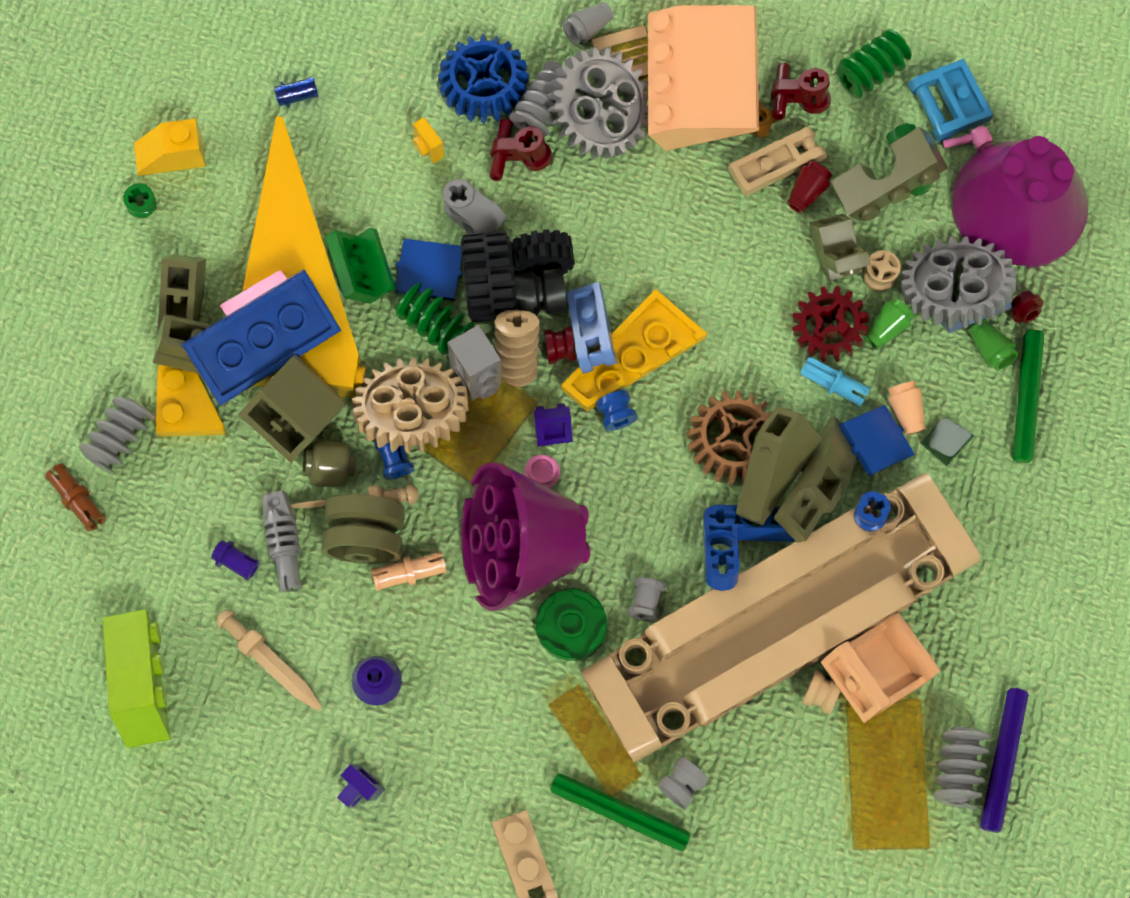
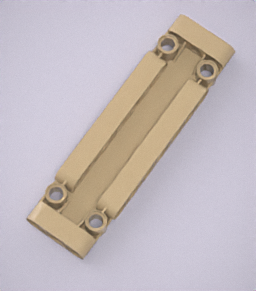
(779, 618)

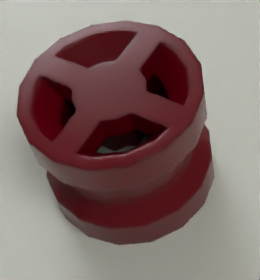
(560, 345)

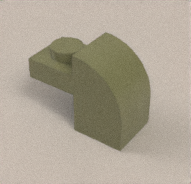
(837, 247)

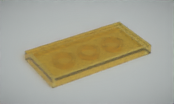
(888, 779)

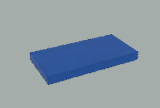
(261, 337)

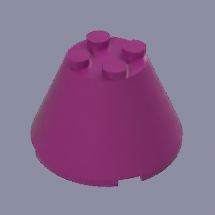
(1021, 200)
(518, 536)

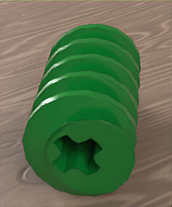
(873, 62)
(430, 319)

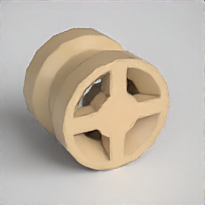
(884, 263)
(821, 693)

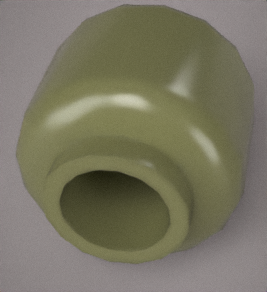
(328, 463)

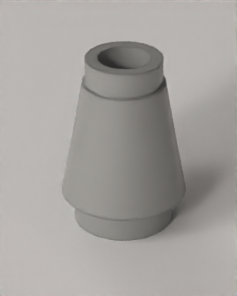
(585, 23)

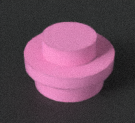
(543, 470)

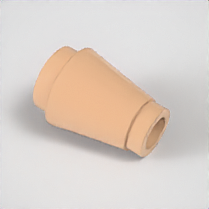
(908, 406)

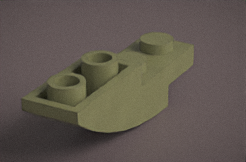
(820, 483)

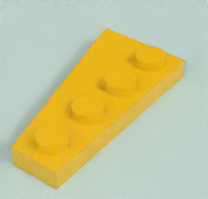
(642, 343)

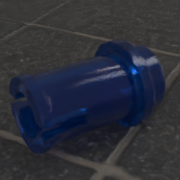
(295, 91)

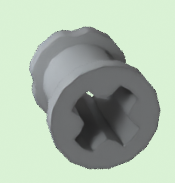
(646, 599)

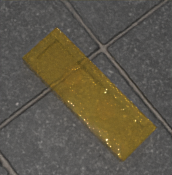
(594, 740)

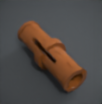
(75, 497)

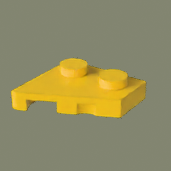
(184, 405)

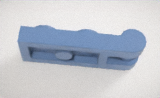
(591, 327)

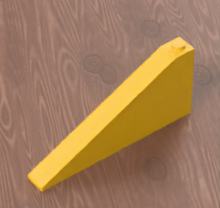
(290, 241)

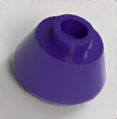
(376, 690)

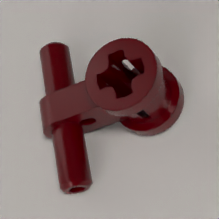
(800, 91)
(518, 149)

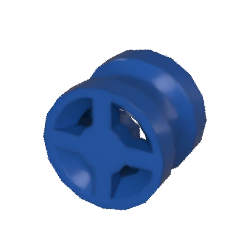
(616, 410)

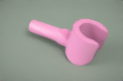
(979, 136)

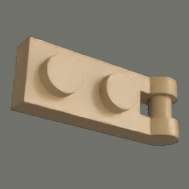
(776, 161)
(523, 855)

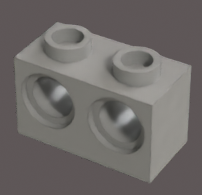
(476, 363)

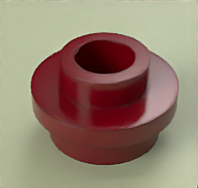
(1026, 307)

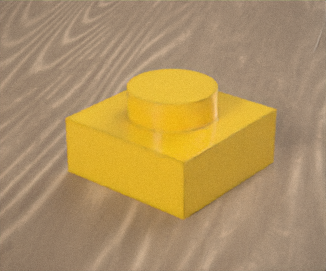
(427, 141)

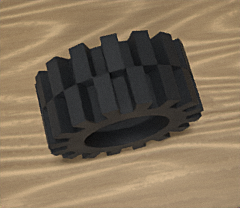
(542, 252)

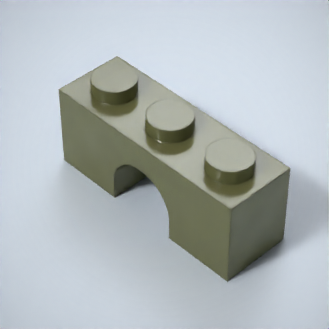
(916, 165)

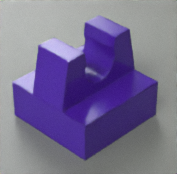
(553, 425)
(359, 785)

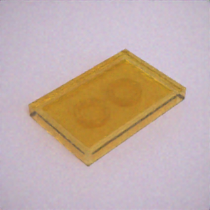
(485, 433)

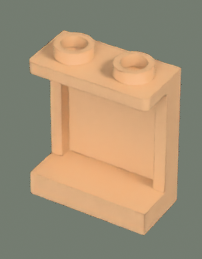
(880, 667)

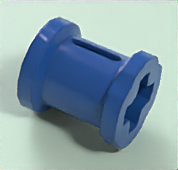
(395, 462)
(867, 521)

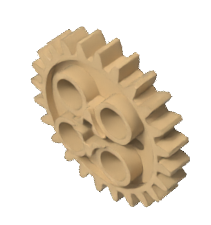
(410, 405)

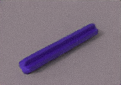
(1004, 760)

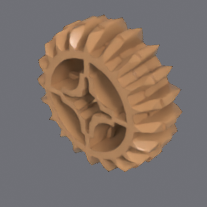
(723, 413)

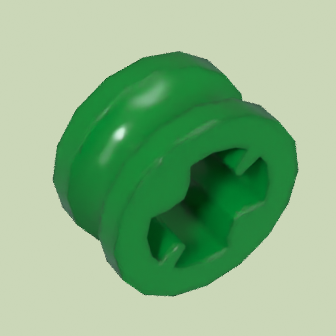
(137, 190)

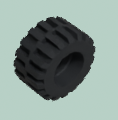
(488, 275)

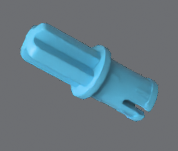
(834, 380)

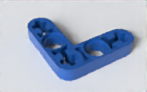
(729, 534)

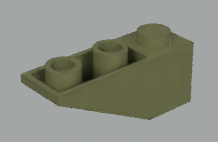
(775, 461)

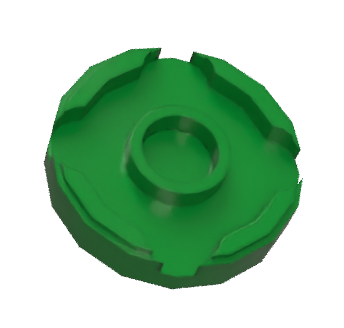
(571, 624)

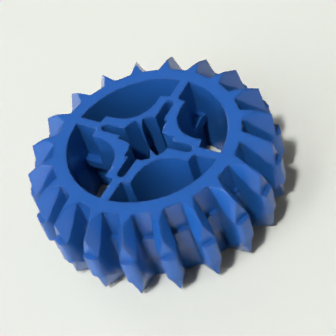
(484, 96)

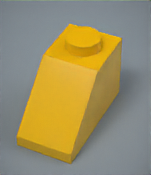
(170, 148)

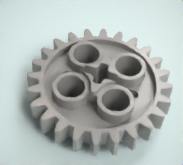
(608, 75)
(983, 287)

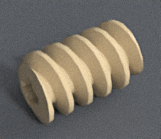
(517, 346)

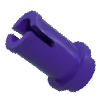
(235, 560)

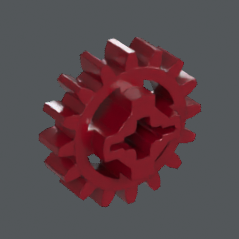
(841, 333)

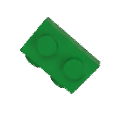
(360, 265)

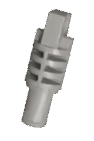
(282, 539)

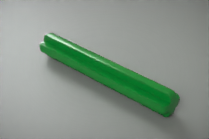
(1028, 396)
(620, 812)

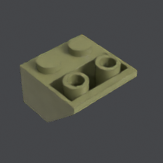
(292, 408)

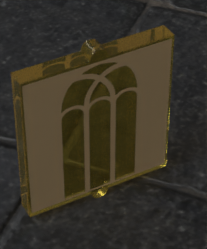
(632, 44)

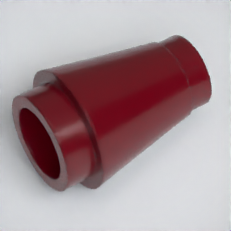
(809, 186)

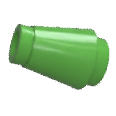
(888, 323)
(993, 345)

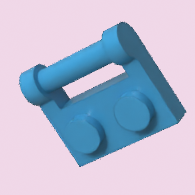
(960, 95)

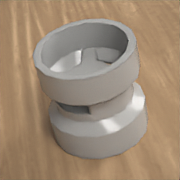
(683, 782)

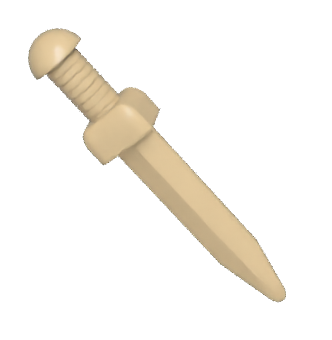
(400, 495)
(252, 644)

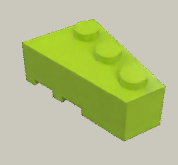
(134, 678)

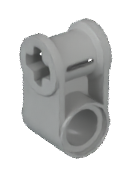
(476, 213)

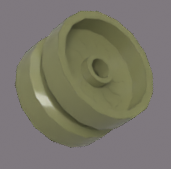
(363, 529)

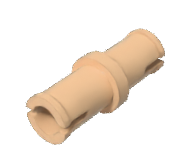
(408, 571)

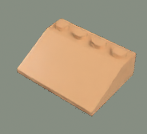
(702, 74)

